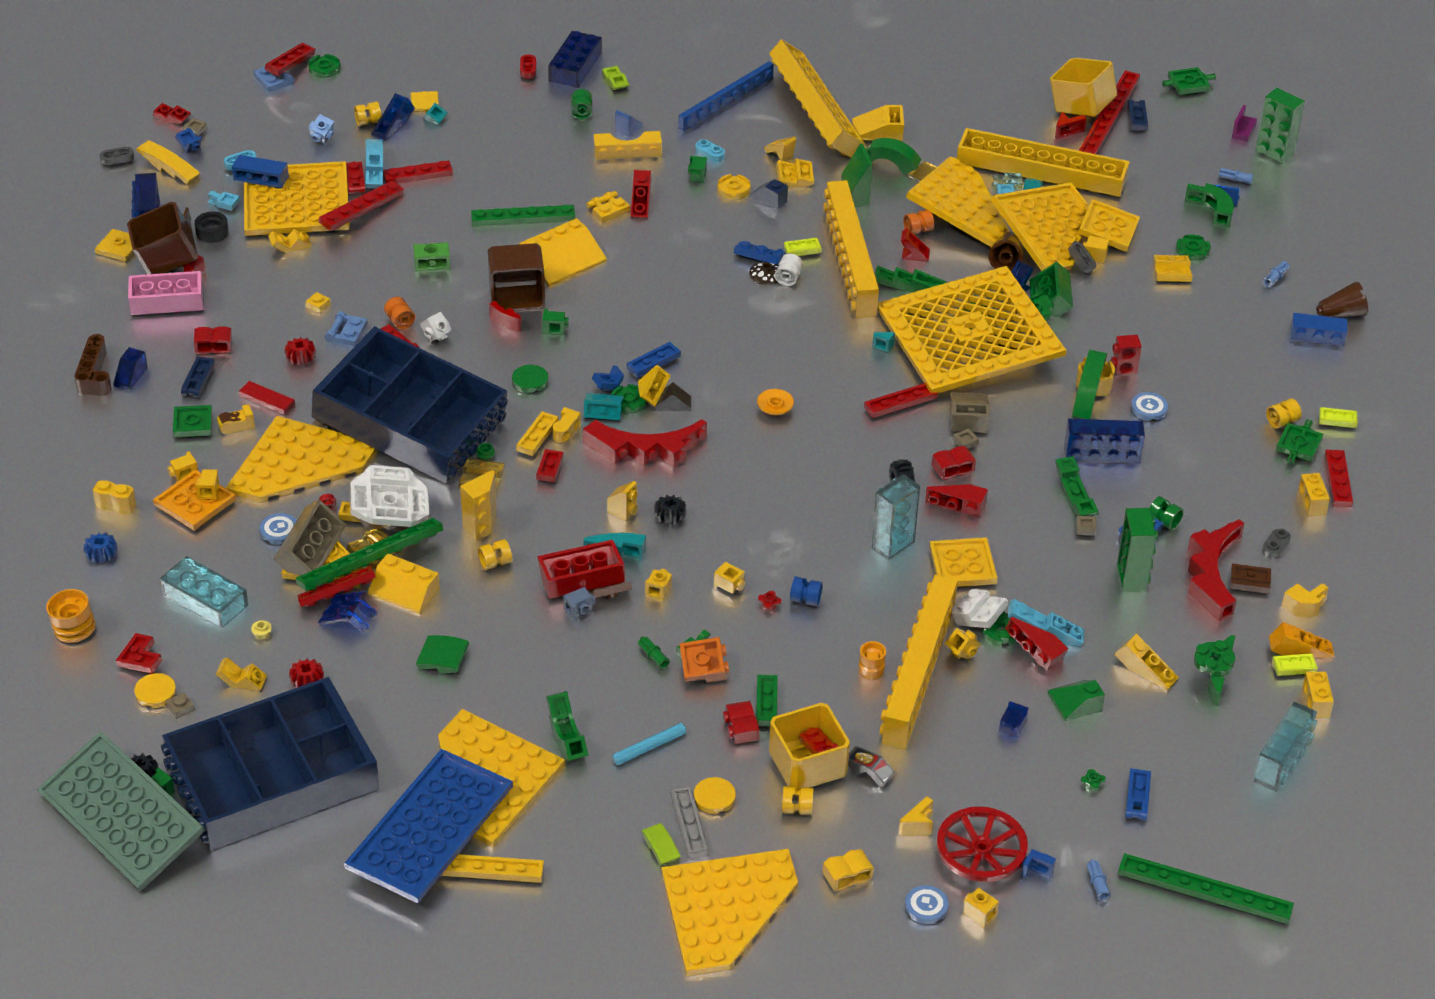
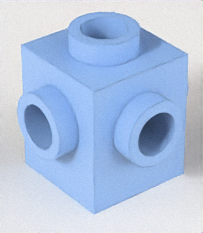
(321, 129)

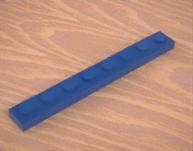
(725, 96)

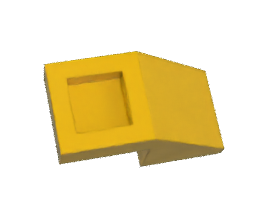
(293, 242)
(247, 678)

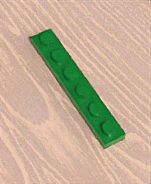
(522, 215)

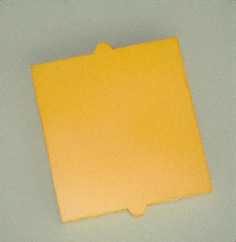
(424, 100)

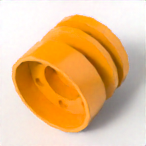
(71, 615)

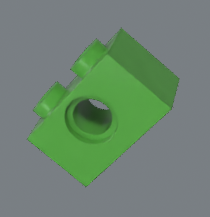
(431, 256)

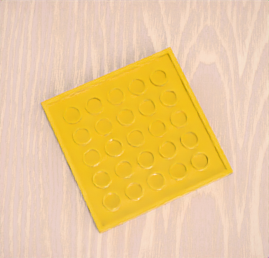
(306, 196)

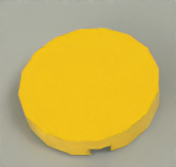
(733, 186)
(154, 690)
(714, 795)

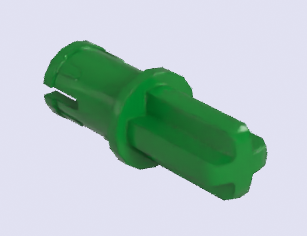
(653, 652)

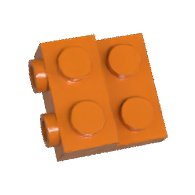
(704, 660)

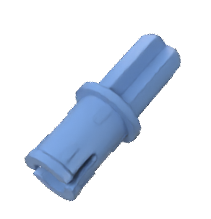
(1236, 175)
(1276, 274)
(1098, 880)

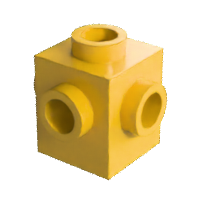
(963, 644)

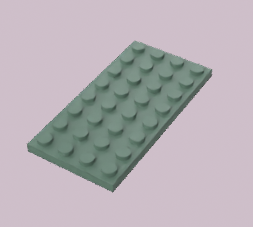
(121, 810)

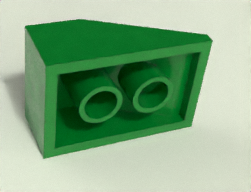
(859, 176)

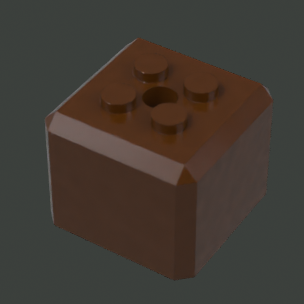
(162, 239)
(517, 276)

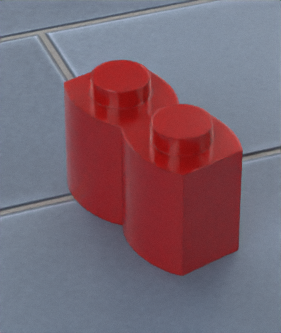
(212, 340)
(953, 462)
(741, 721)

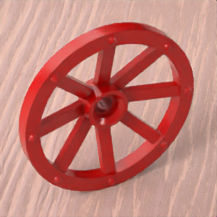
(982, 846)

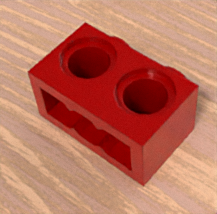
(1126, 354)

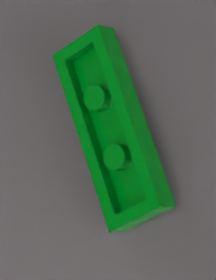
(766, 699)

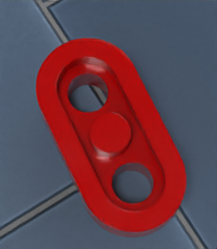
(528, 66)

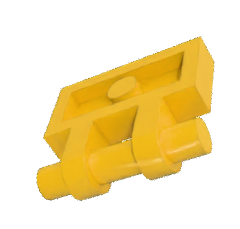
(609, 210)

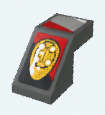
(874, 764)

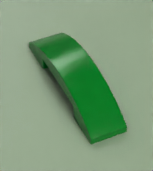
(1089, 384)
(1074, 488)
(1215, 684)

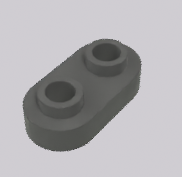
(117, 156)
(1082, 257)
(1276, 543)

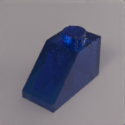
(130, 368)

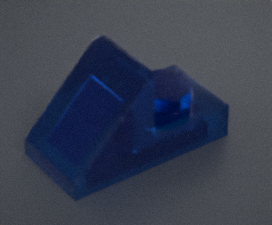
(1022, 274)

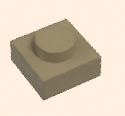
(196, 126)
(966, 438)
(1086, 525)
(180, 705)

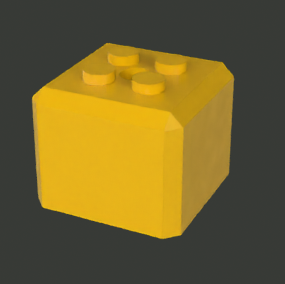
(1083, 87)
(794, 760)

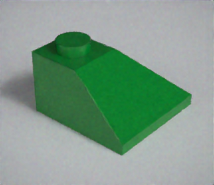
(1078, 699)

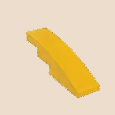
(168, 161)

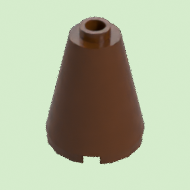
(1006, 251)
(1344, 303)

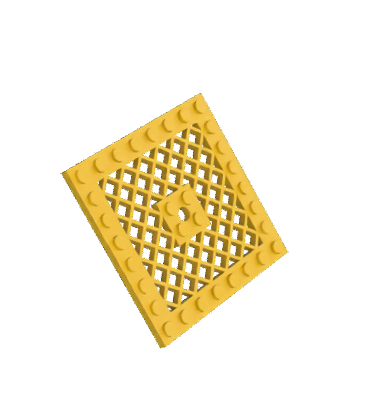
(1045, 342)

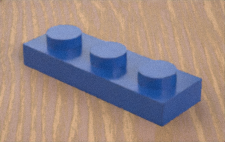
(658, 356)

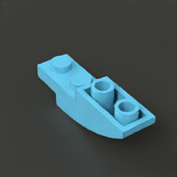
(373, 163)
(1065, 630)

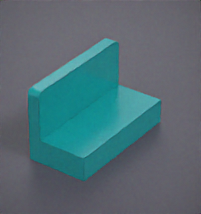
(603, 406)

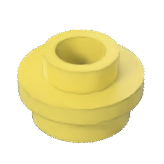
(261, 629)

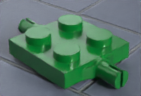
(1189, 80)
(1299, 442)

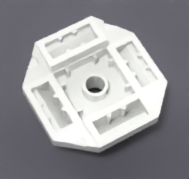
(388, 498)

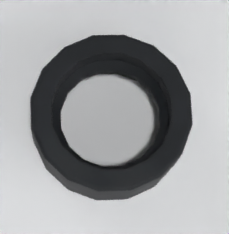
(212, 234)

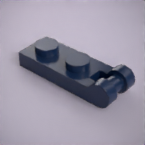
(1137, 115)
(197, 376)

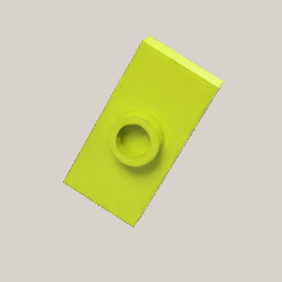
(803, 247)
(1338, 417)
(1294, 664)

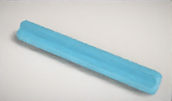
(649, 744)

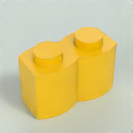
(114, 497)
(847, 870)

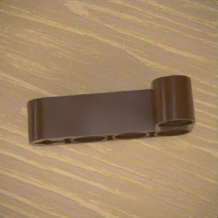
(88, 376)

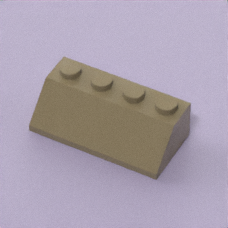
(310, 539)

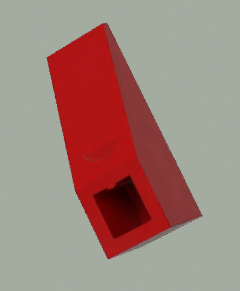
(641, 193)
(960, 498)
(1040, 644)

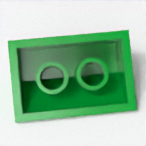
(1056, 284)

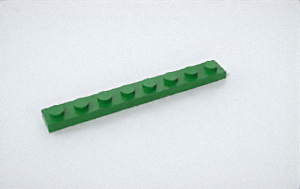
(368, 554)
(1206, 888)

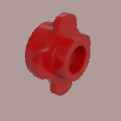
(769, 600)

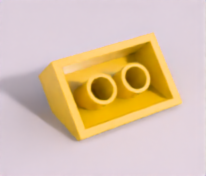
(479, 505)
(404, 584)

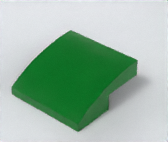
(442, 653)

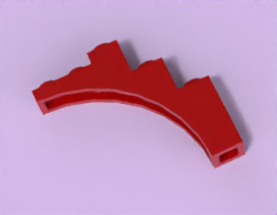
(643, 448)
(1206, 582)

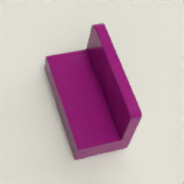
(1243, 126)

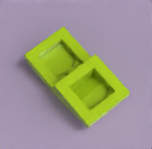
(615, 78)
(661, 844)

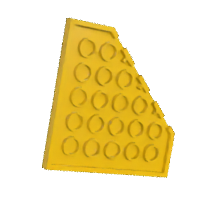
(960, 198)
(1045, 221)
(297, 457)
(506, 755)
(725, 904)

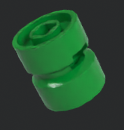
(581, 104)
(1166, 512)

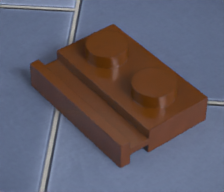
(1250, 578)

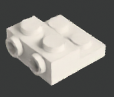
(978, 609)

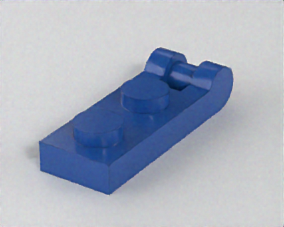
(759, 252)
(1138, 794)

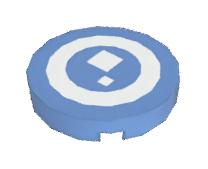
(1149, 406)
(276, 527)
(926, 904)

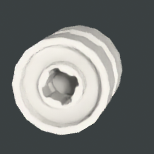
(788, 269)

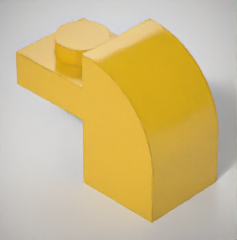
(1304, 603)

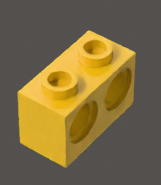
(1313, 494)
(1318, 693)

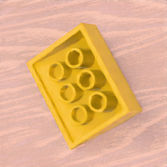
(567, 251)

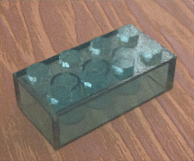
(895, 517)
(204, 592)
(1286, 747)

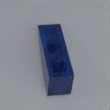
(394, 117)

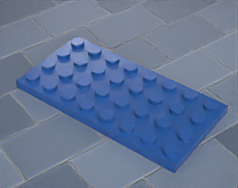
(428, 825)

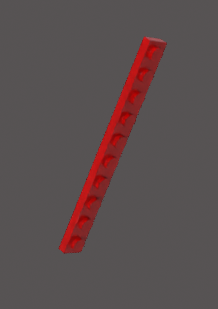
(1110, 113)

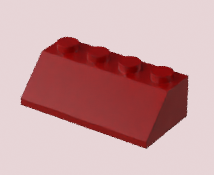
(581, 567)

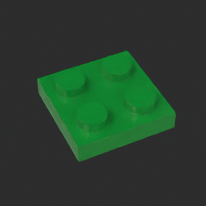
(192, 421)

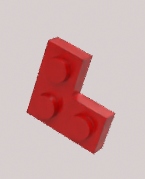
(136, 655)

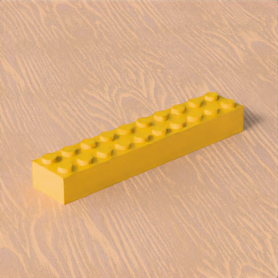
(816, 99)
(1043, 162)
(851, 249)
(918, 662)

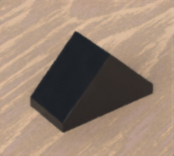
(673, 399)

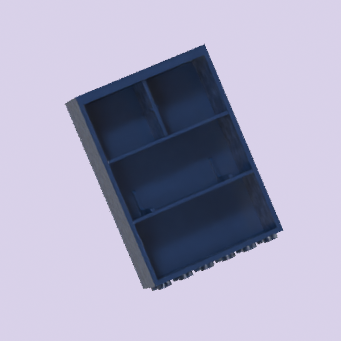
(409, 404)
(269, 763)

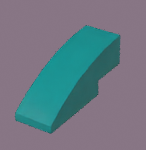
(628, 544)

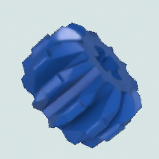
(100, 548)

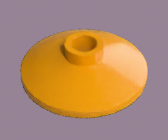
(775, 401)

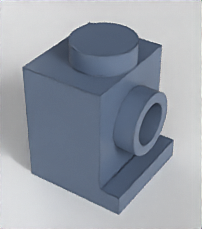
(578, 603)

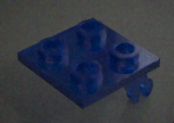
(343, 608)

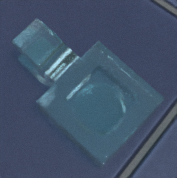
(1008, 178)

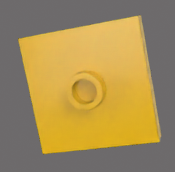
(115, 246)

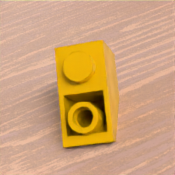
(623, 501)

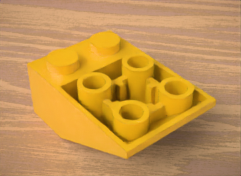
(881, 123)

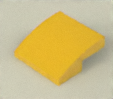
(795, 174)
(1172, 268)

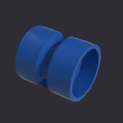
(806, 591)

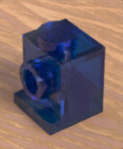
(1014, 719)

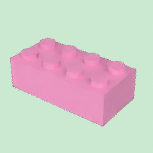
(165, 293)

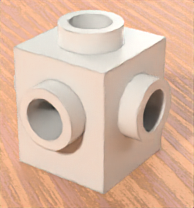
(436, 327)

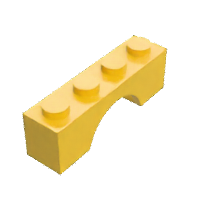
(646, 145)

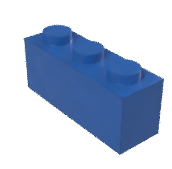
(260, 171)
(1318, 329)

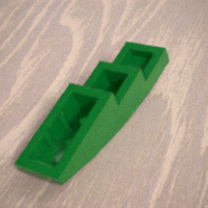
(905, 280)

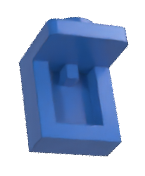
(188, 140)
(608, 381)
(1039, 863)

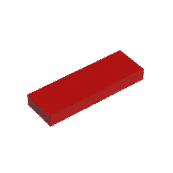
(266, 397)

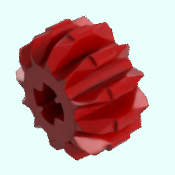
(300, 351)
(305, 672)

